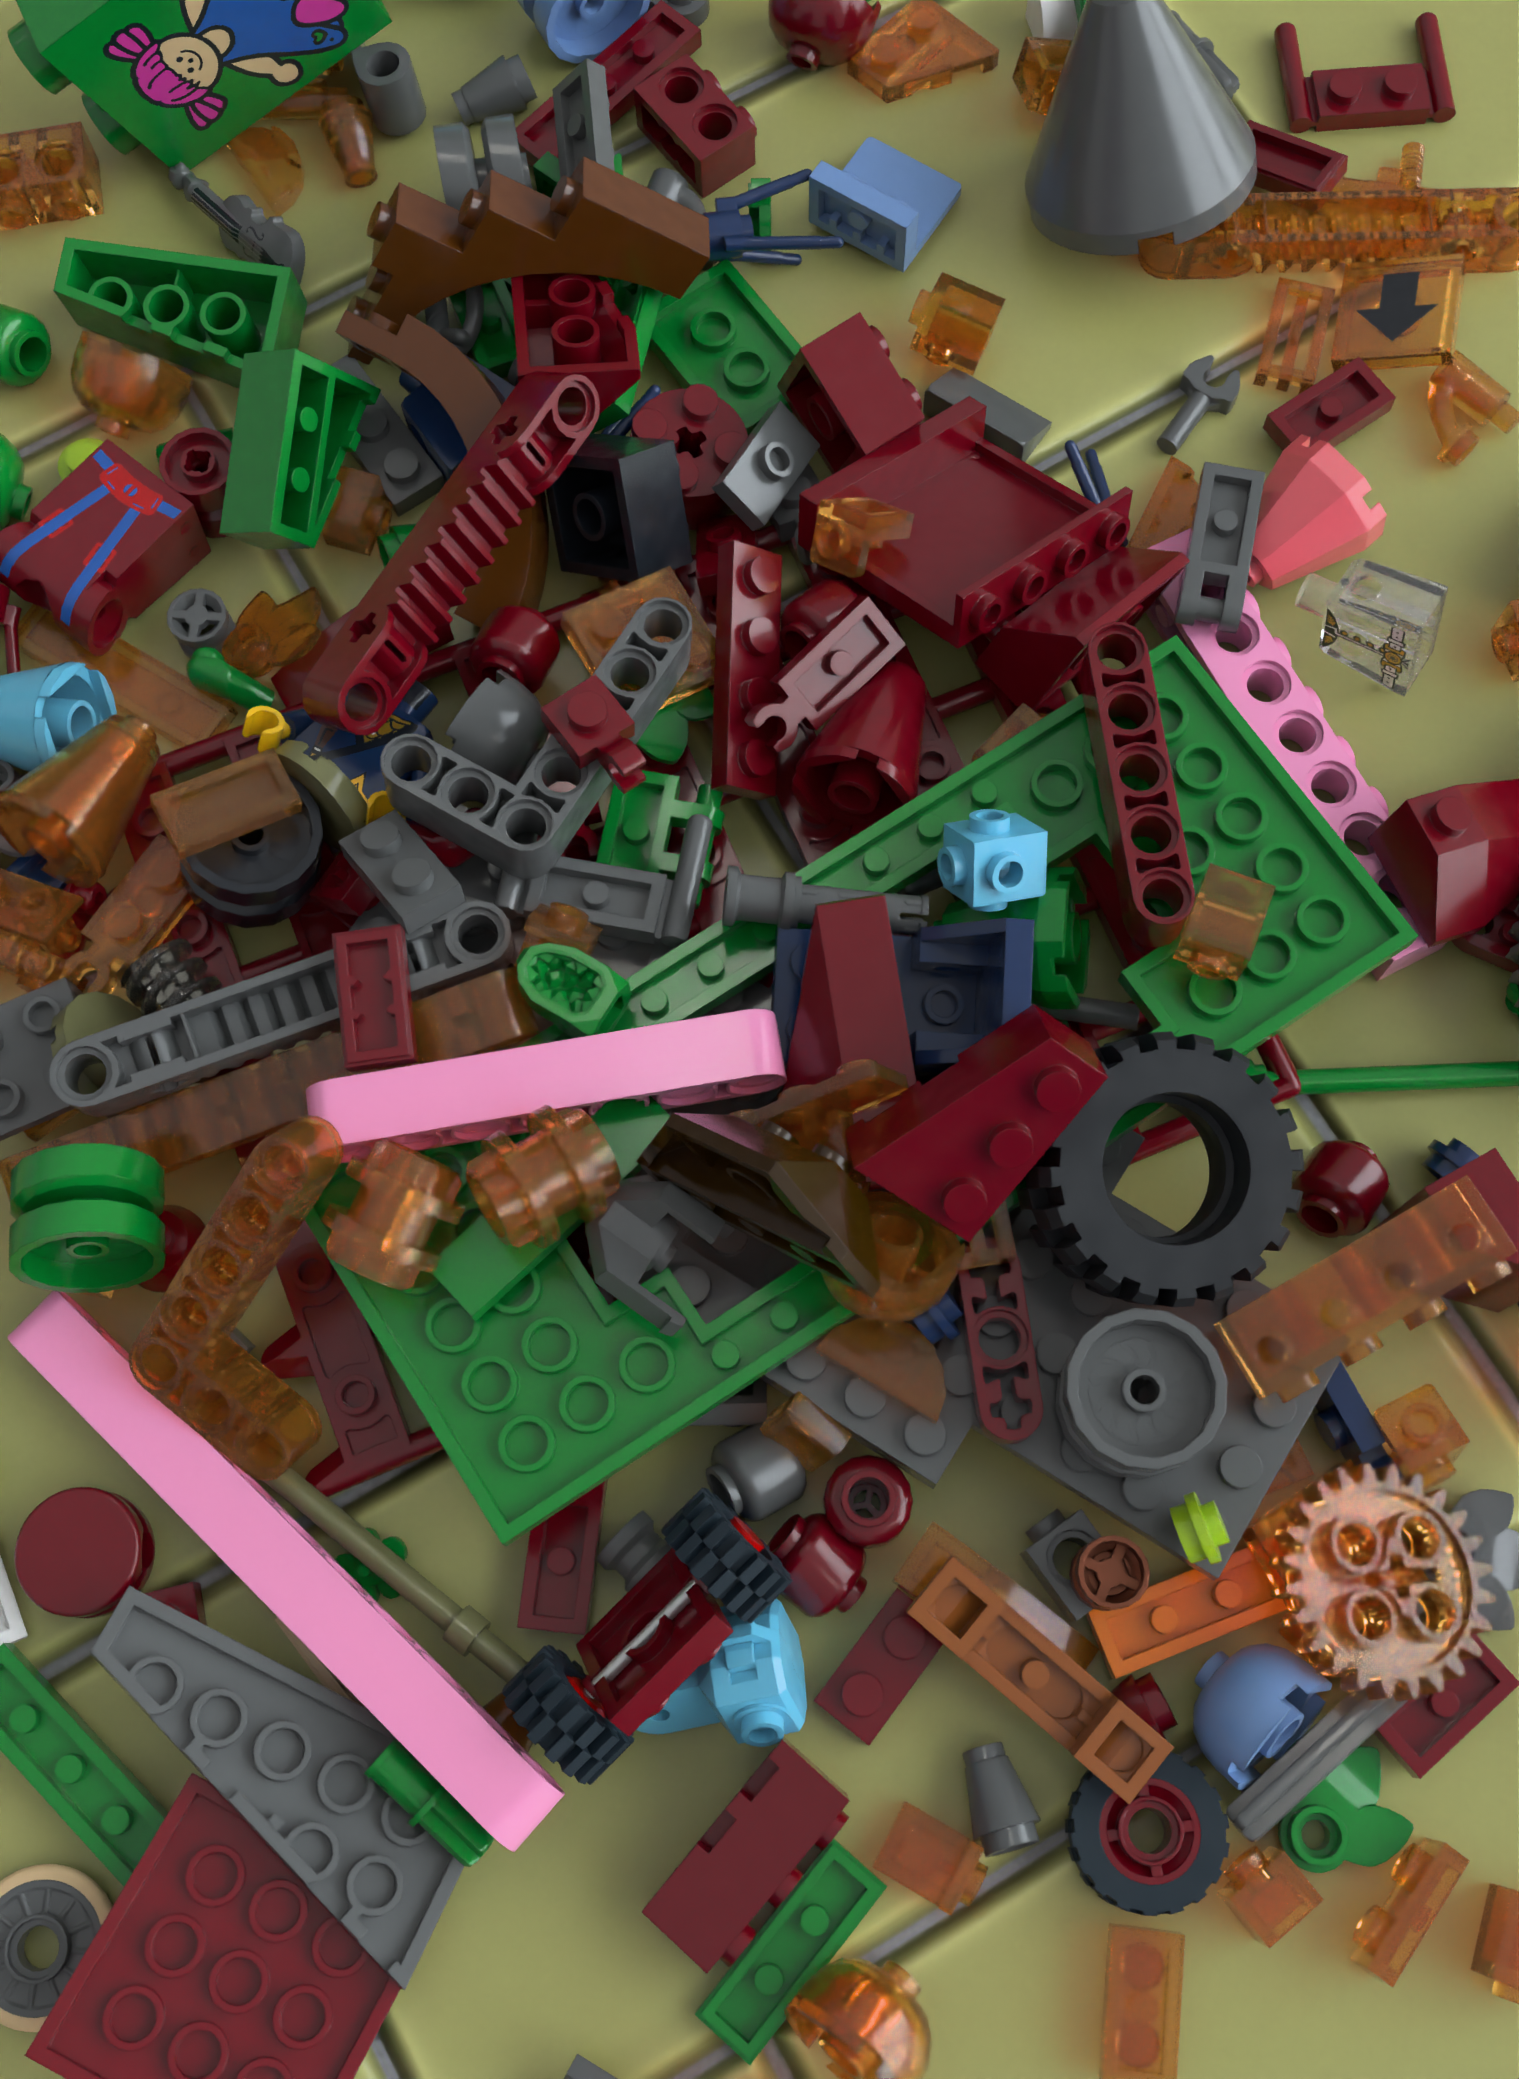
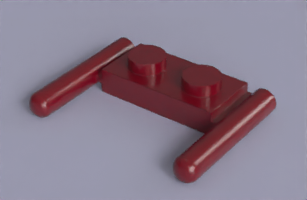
(1366, 94)

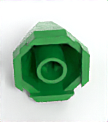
(1059, 936)

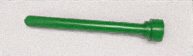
(1401, 1077)

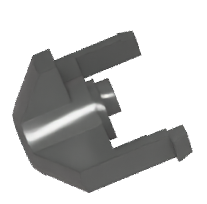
(639, 1236)

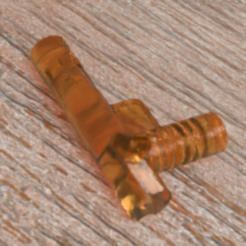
(1387, 178)

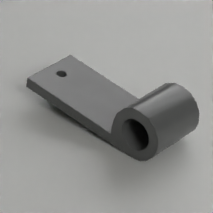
(390, 87)

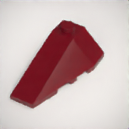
(576, 329)
(850, 999)

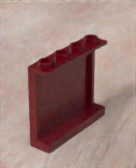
(982, 528)

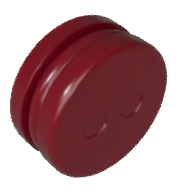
(83, 1552)

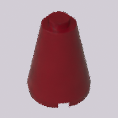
(866, 753)

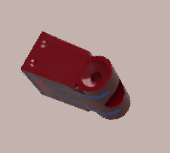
(102, 547)

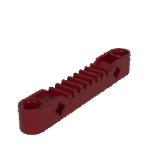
(507, 465)

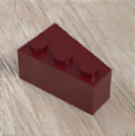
(981, 1122)

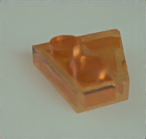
(919, 51)

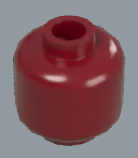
(812, 613)
(518, 643)
(1340, 1188)
(877, 1478)
(821, 1565)

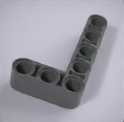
(530, 803)

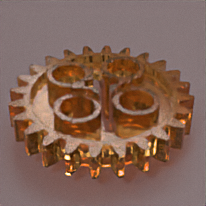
(1396, 1649)

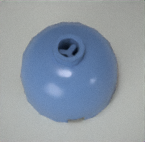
(1254, 1708)

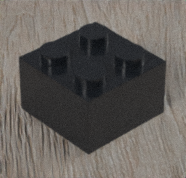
(620, 509)

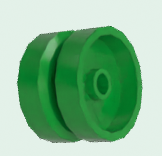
(86, 1218)

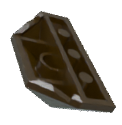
(771, 1191)

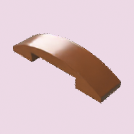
(1040, 1679)

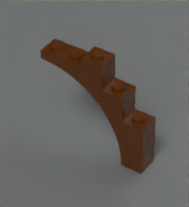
(507, 230)

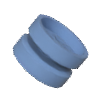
(582, 27)

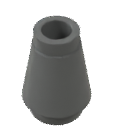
(495, 91)
(998, 1802)

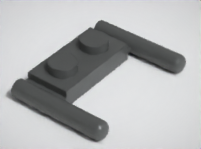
(617, 898)

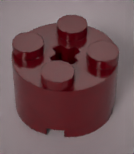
(705, 441)

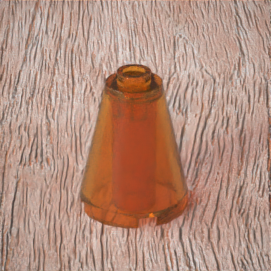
(81, 799)

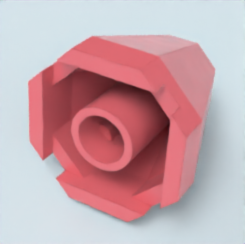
(1311, 515)

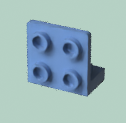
(881, 202)

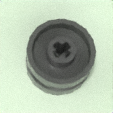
(457, 158)
(1140, 1351)

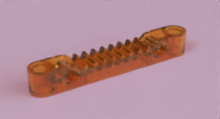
(1346, 230)

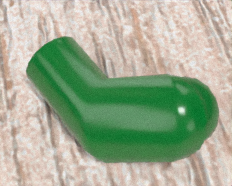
(213, 675)

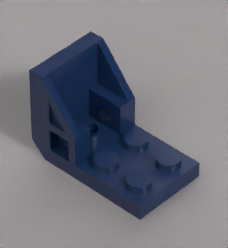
(952, 979)

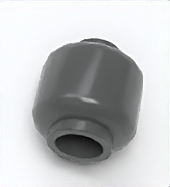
(755, 1474)

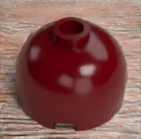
(822, 30)

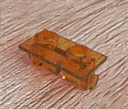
(39, 912)

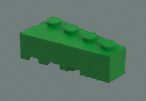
(182, 304)

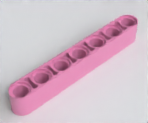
(496, 1090)

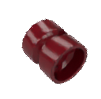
(197, 468)

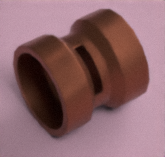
(1118, 1568)

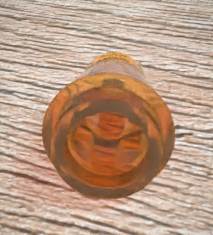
(350, 136)

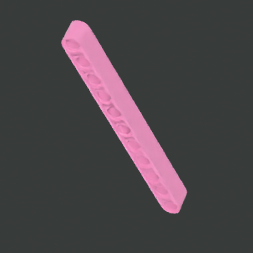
(293, 1576)

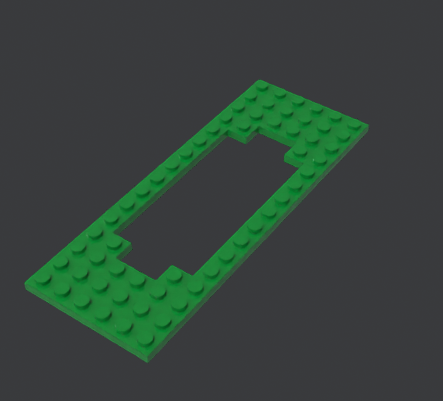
(572, 1390)

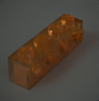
(1366, 1288)

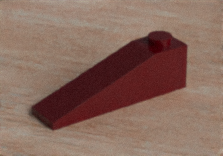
(1453, 856)

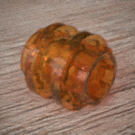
(543, 1176)
(393, 1214)

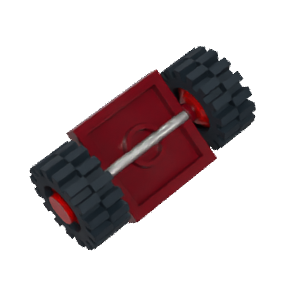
(647, 1640)

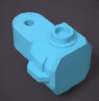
(748, 1686)

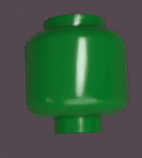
(23, 347)

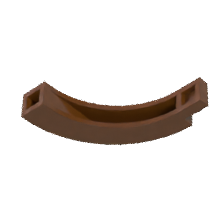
(471, 402)

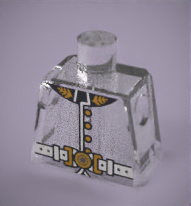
(1377, 620)

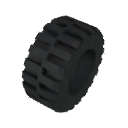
(1244, 1192)

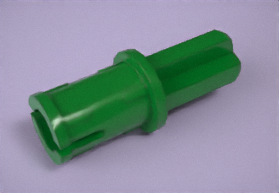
(429, 1804)

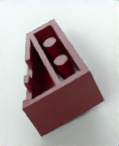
(748, 1857)

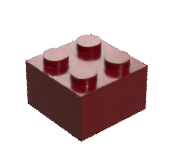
(850, 393)

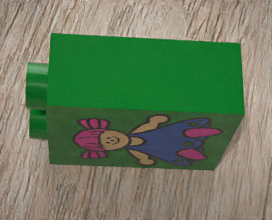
(186, 70)

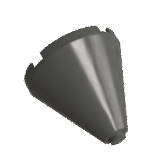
(1136, 137)

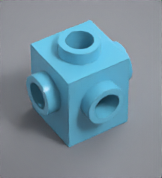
(993, 859)

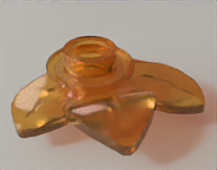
(273, 633)

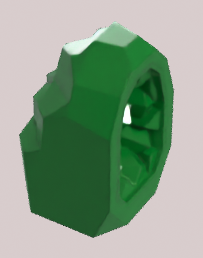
(572, 989)

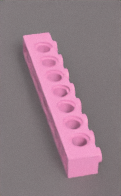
(1291, 715)

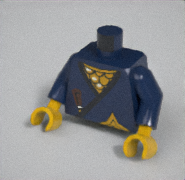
(354, 754)

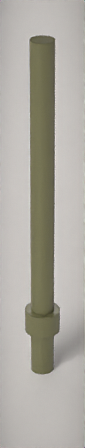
(464, 1628)

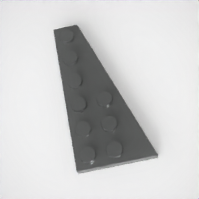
(292, 1769)

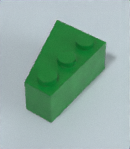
(288, 446)

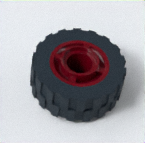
(1173, 1872)

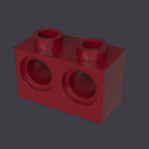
(695, 125)

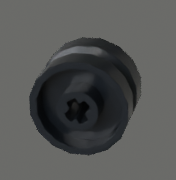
(261, 873)

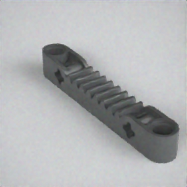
(258, 1017)

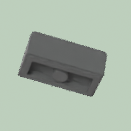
(1006, 421)

